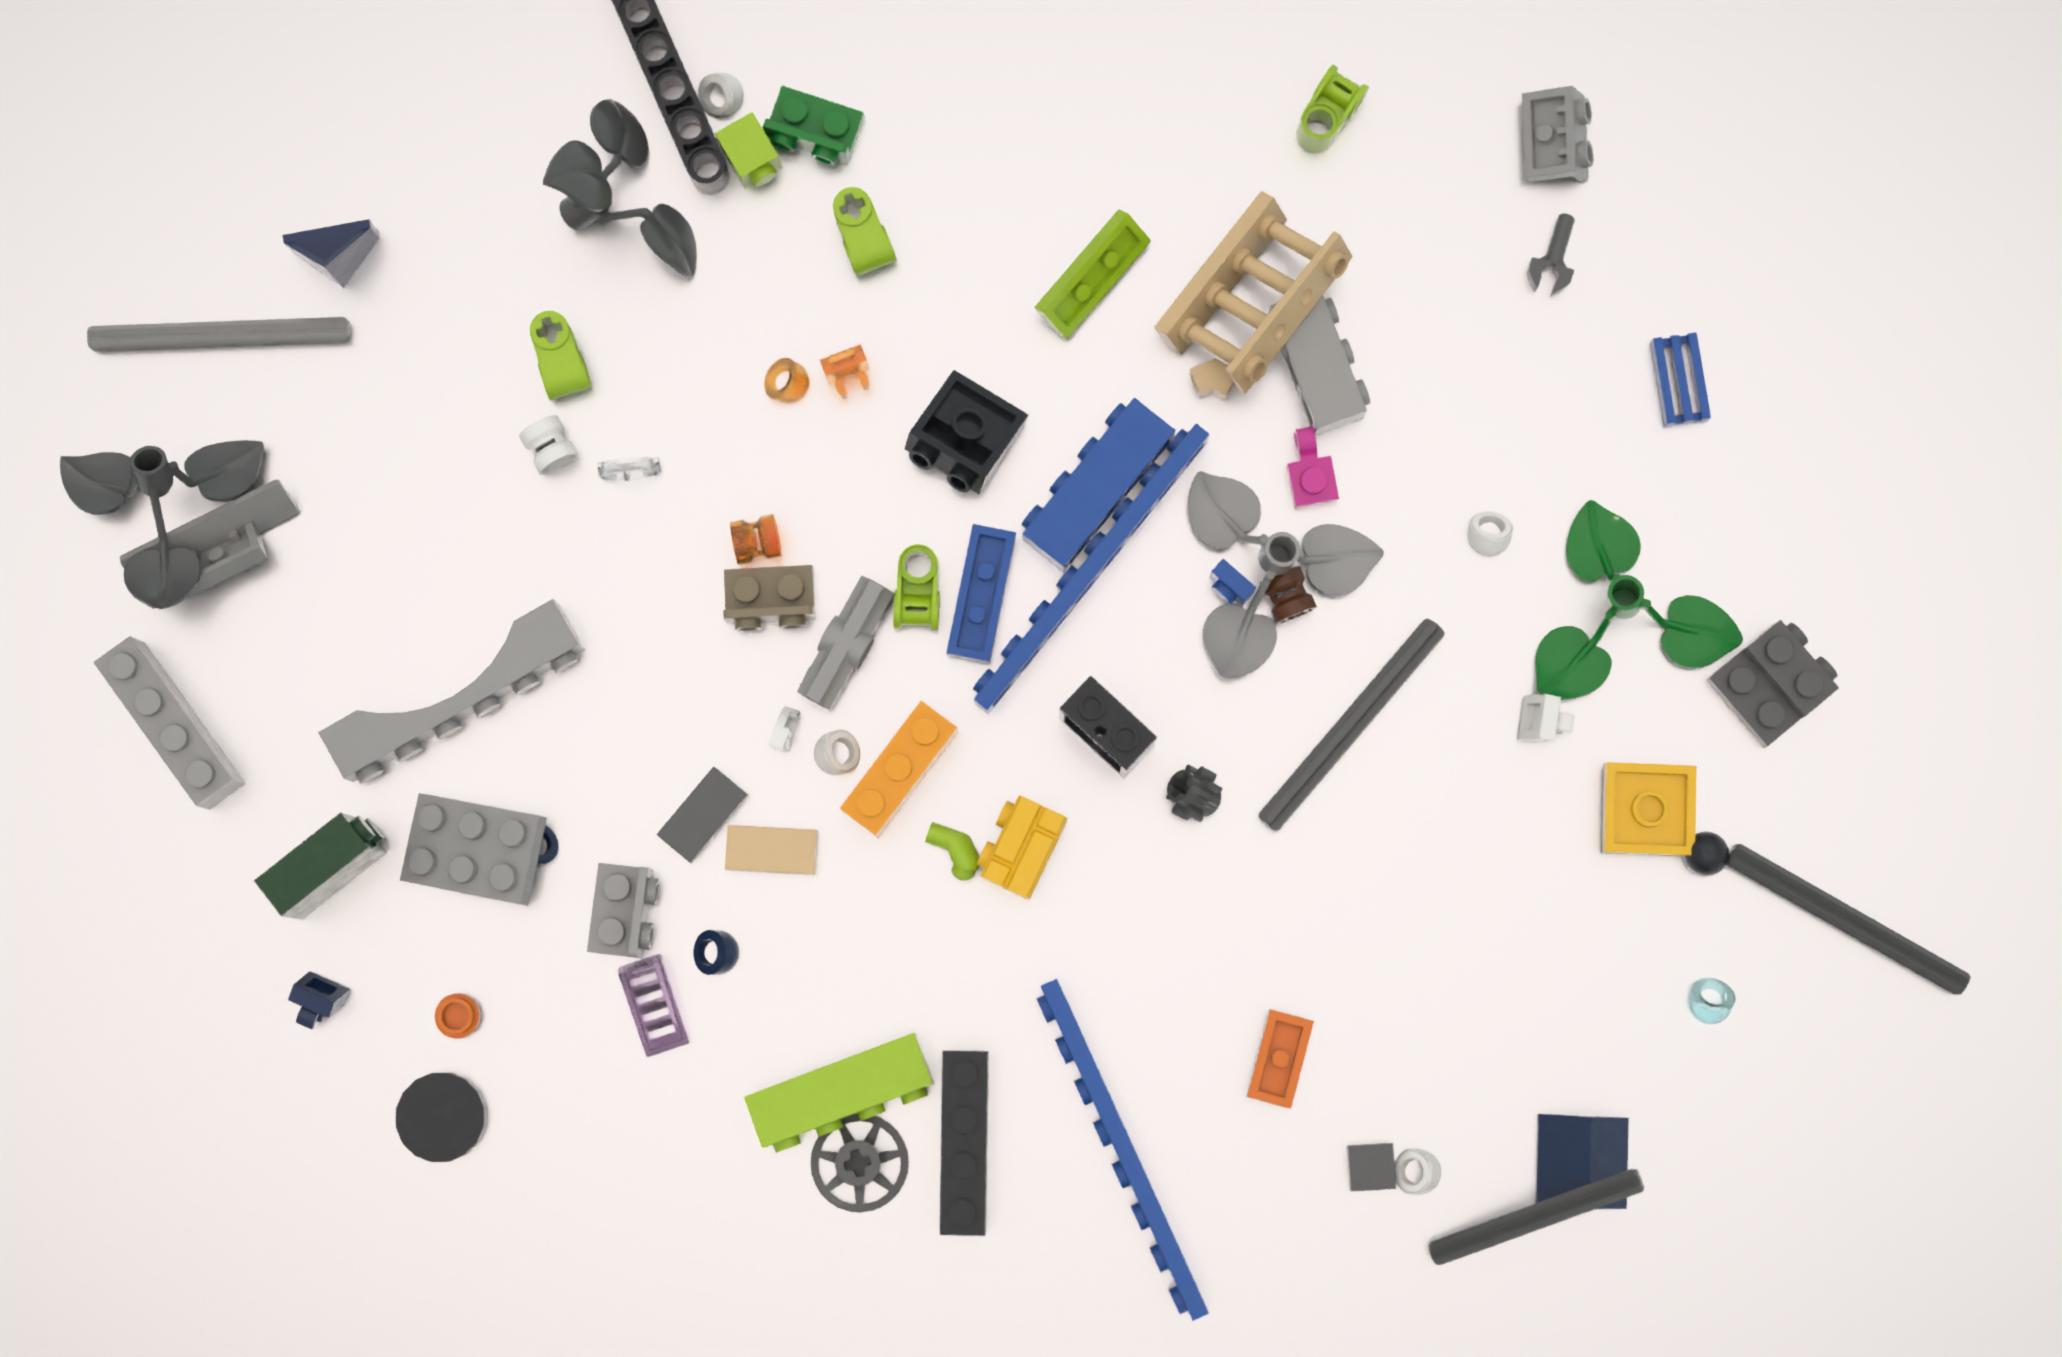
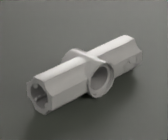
(846, 642)

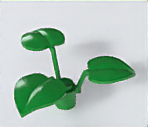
(1605, 545)

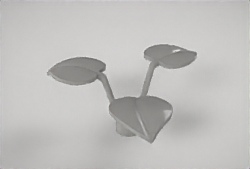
(1335, 556)

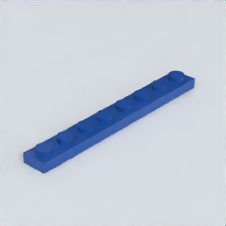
(1100, 553)
(1128, 1168)

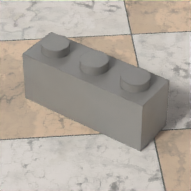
(1323, 372)

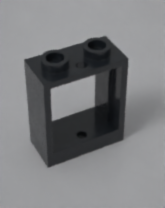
(1097, 712)

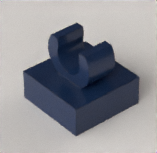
(317, 997)

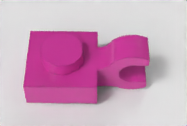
(1311, 477)

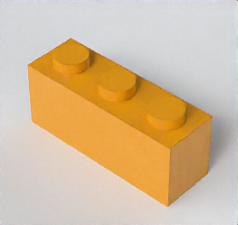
(899, 769)

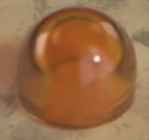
(797, 383)

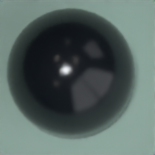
(1708, 854)

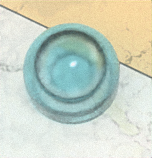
(1708, 1012)

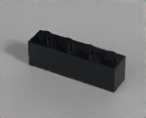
(964, 1143)

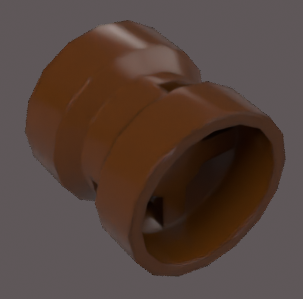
(1291, 604)

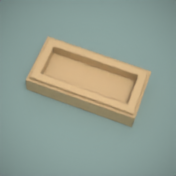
(771, 849)

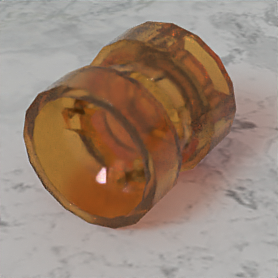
(746, 543)

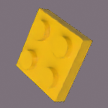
(1649, 809)

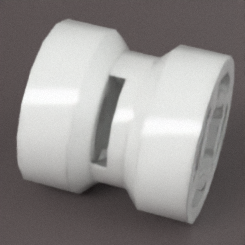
(548, 445)

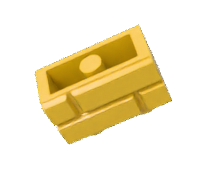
(1022, 846)

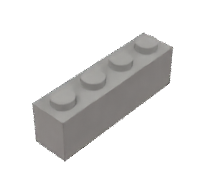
(169, 723)

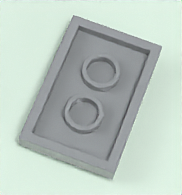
(473, 849)

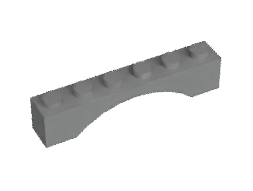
(533, 647)

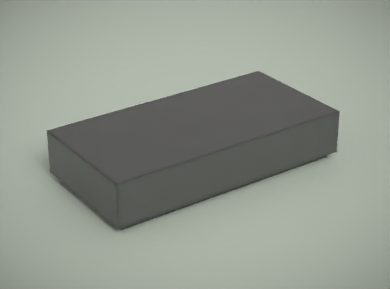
(702, 815)

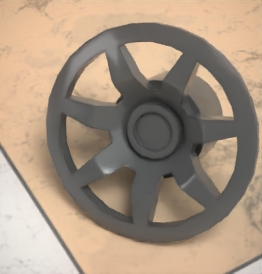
(860, 1164)

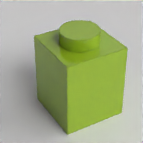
(749, 151)

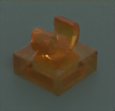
(846, 365)

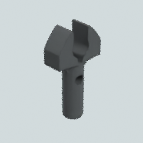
(1554, 257)

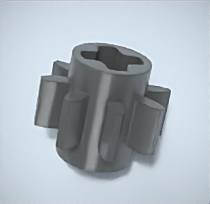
(1194, 793)

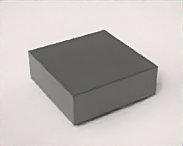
(1371, 1167)

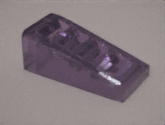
(640, 968)

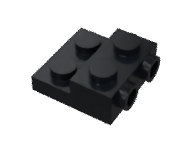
(964, 433)

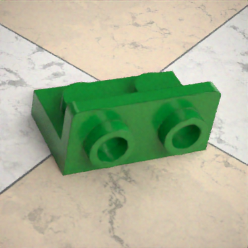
(813, 126)

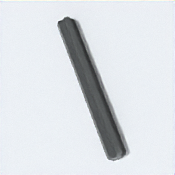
(1536, 1216)

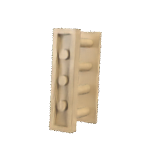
(1223, 270)

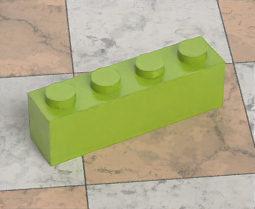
(839, 1090)

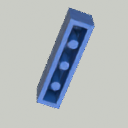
(1098, 483)

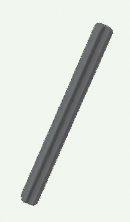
(1351, 724)
(1848, 919)

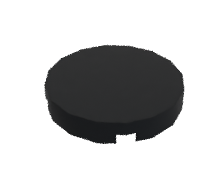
(441, 1117)

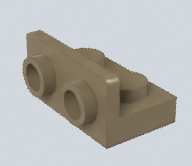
(769, 595)

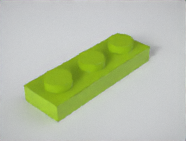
(1092, 273)

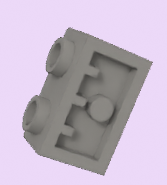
(1556, 134)
(621, 910)

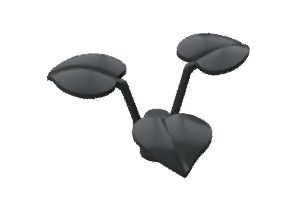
(579, 175)
(103, 479)

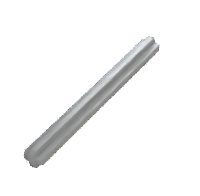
(218, 334)

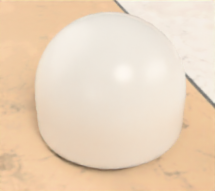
(732, 89)
(1487, 543)
(824, 757)
(1431, 1172)

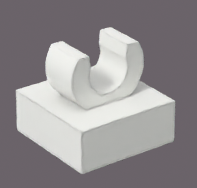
(1543, 719)

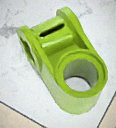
(1332, 104)
(863, 237)
(561, 361)
(917, 591)

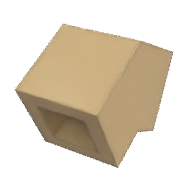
(1211, 379)

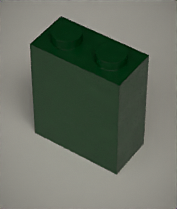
(321, 865)

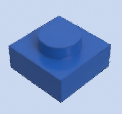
(1231, 584)

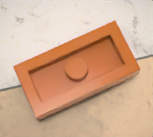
(1280, 1058)

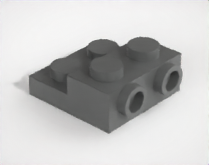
(1774, 682)

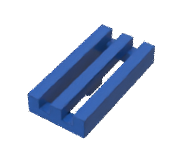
(1697, 375)

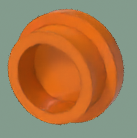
(457, 1016)

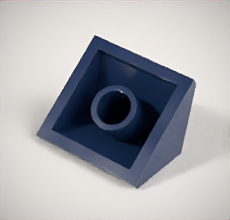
(1579, 1152)

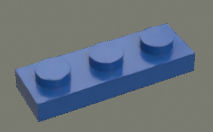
(981, 593)

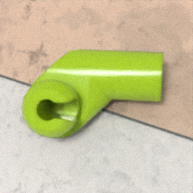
(959, 847)

